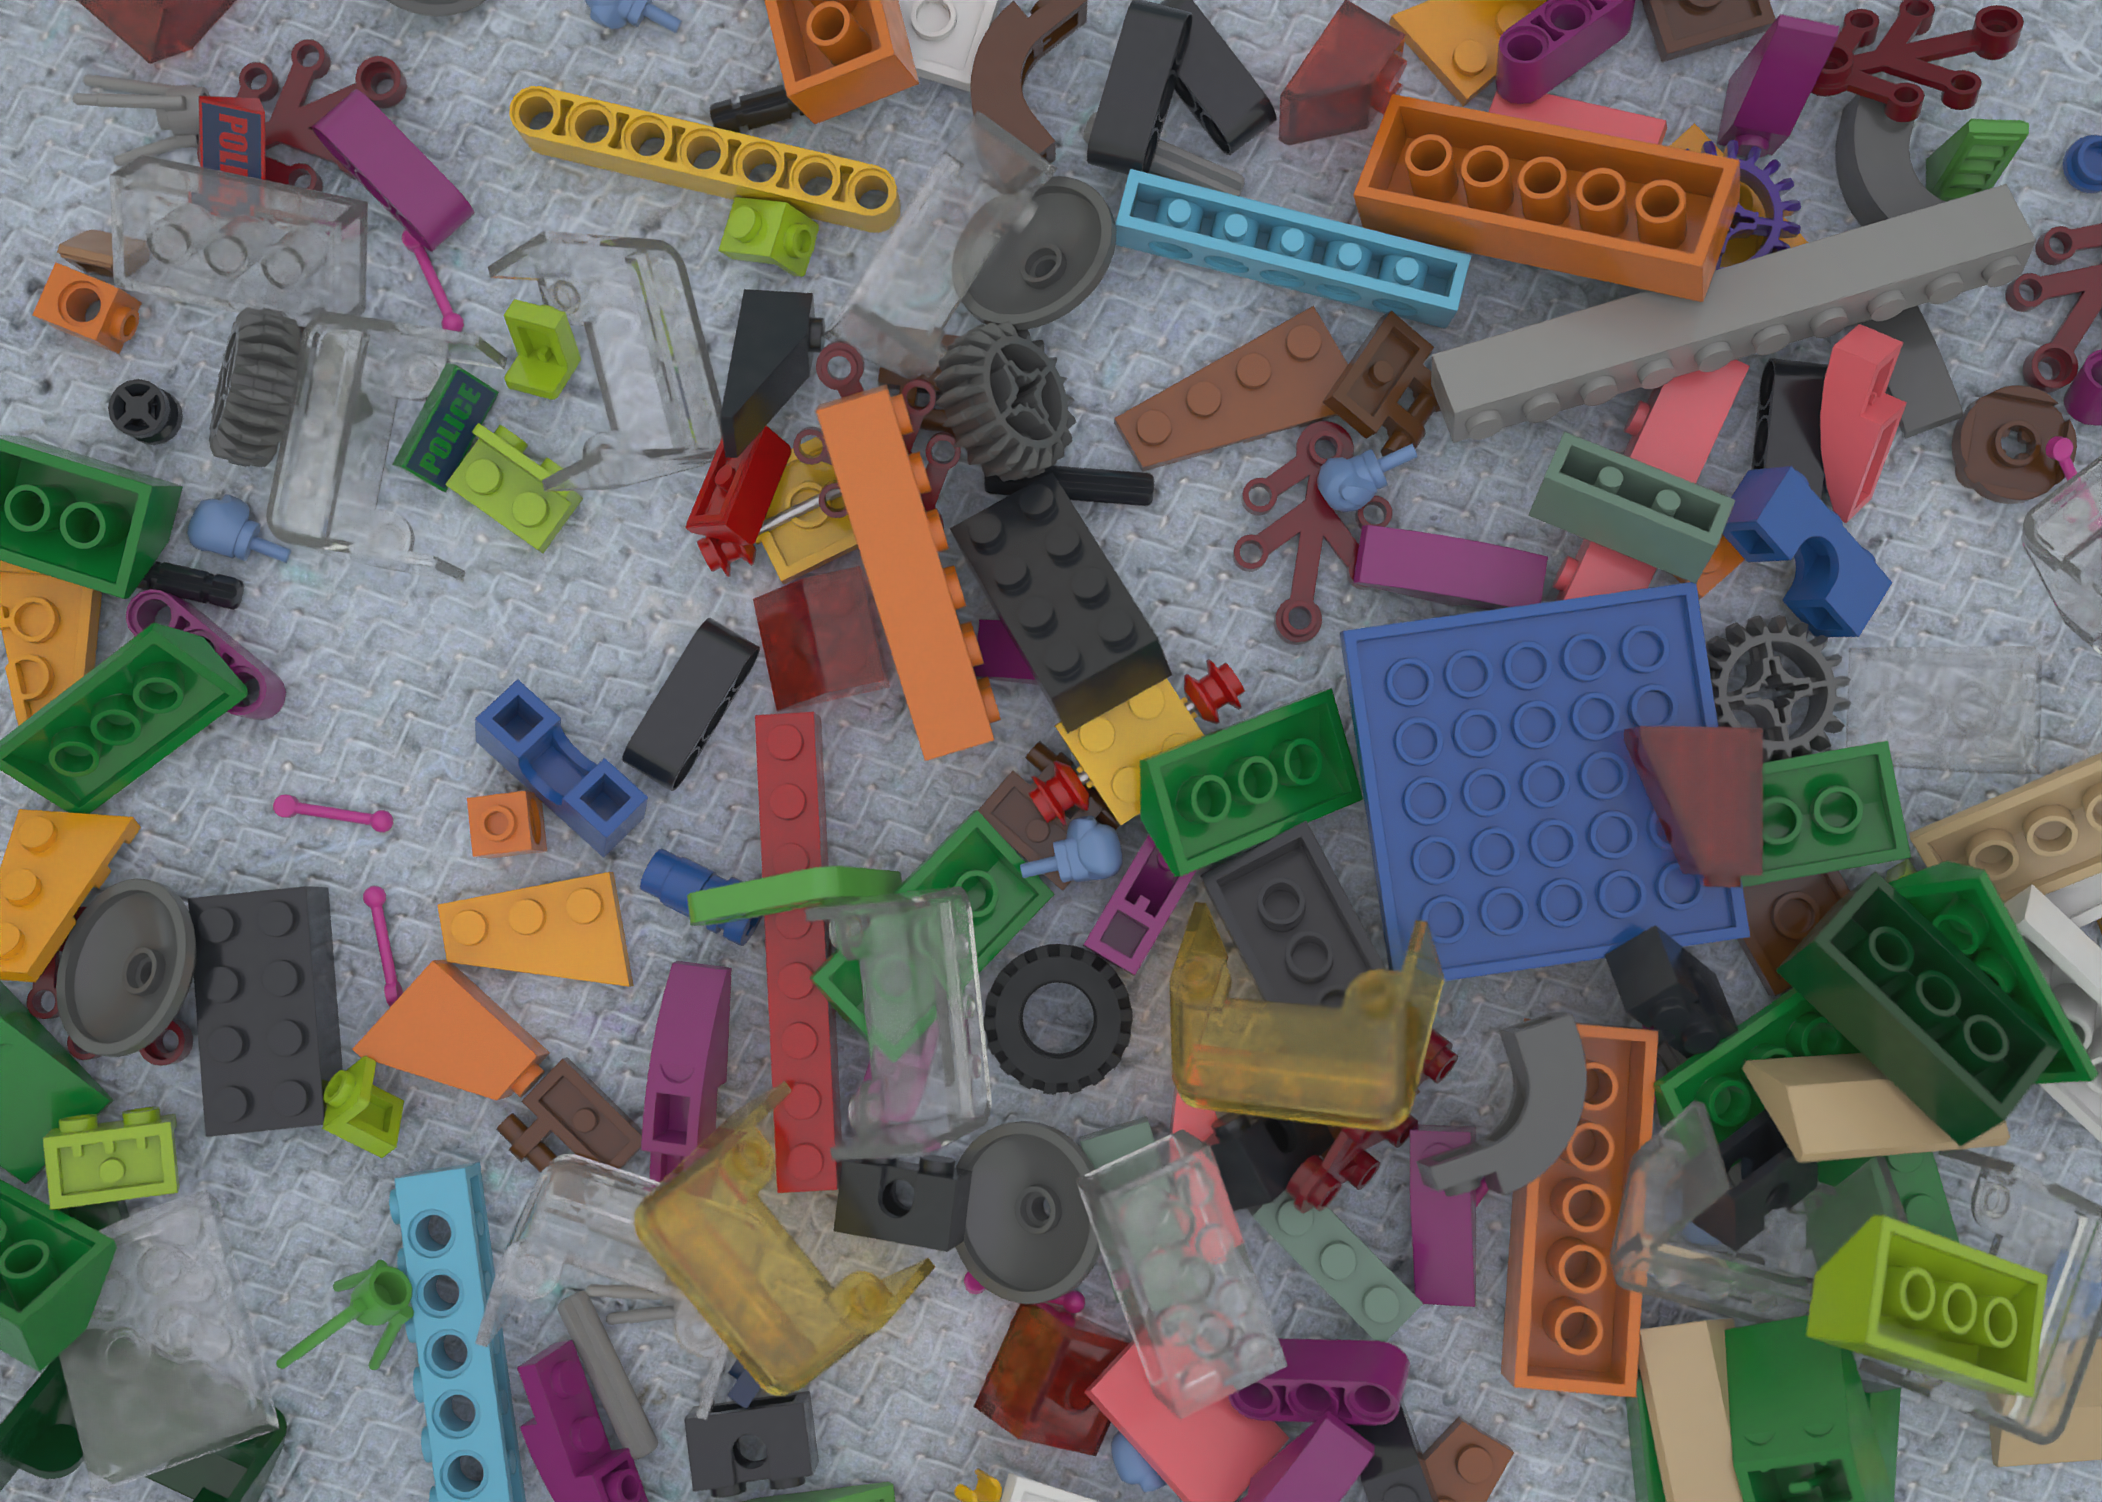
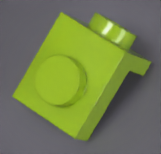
(769, 234)
(543, 347)
(361, 1110)

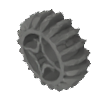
(255, 387)
(1005, 401)
(1769, 673)

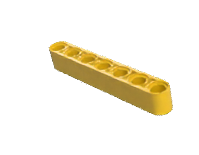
(686, 141)

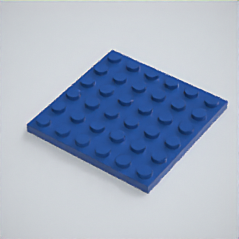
(1509, 780)

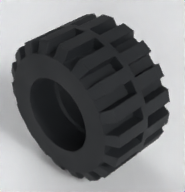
(1049, 1070)

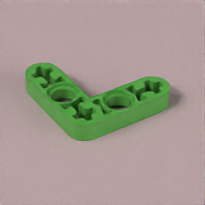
(788, 893)

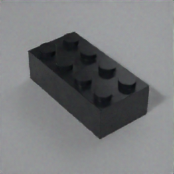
(1061, 602)
(1291, 921)
(265, 1008)

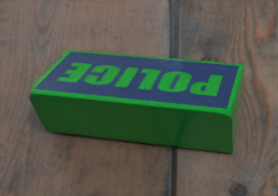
(445, 426)

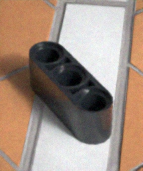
(1219, 86)
(1139, 87)
(1790, 419)
(691, 704)

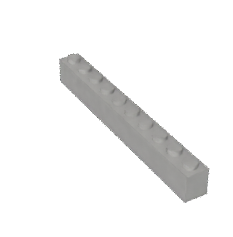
(1745, 312)

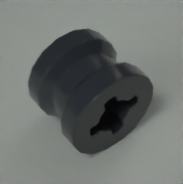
(132, 405)

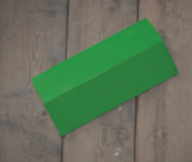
(121, 718)
(1247, 782)
(1830, 813)
(998, 895)
(1974, 918)
(1716, 1078)

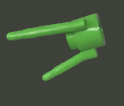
(377, 1297)

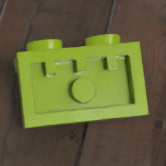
(511, 489)
(111, 1159)

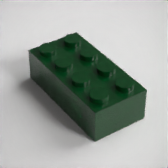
(1920, 1010)

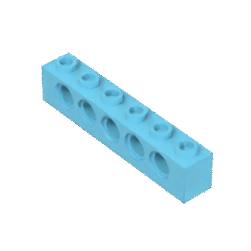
(1291, 249)
(484, 1376)

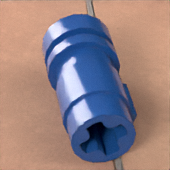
(674, 877)

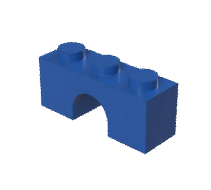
(1834, 577)
(535, 750)

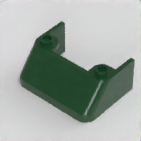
(45, 1442)

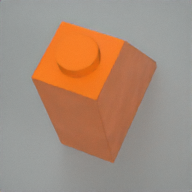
(455, 1036)

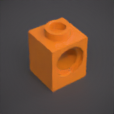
(70, 295)
(506, 825)

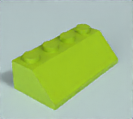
(1931, 1307)

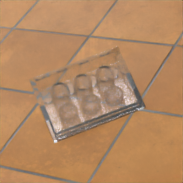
(167, 1349)

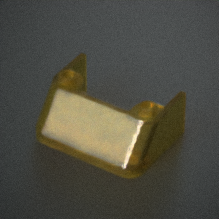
(1299, 1059)
(749, 1271)

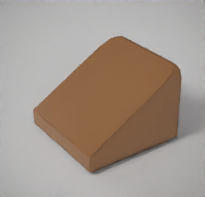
(90, 252)

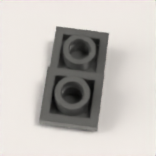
(1919, 374)

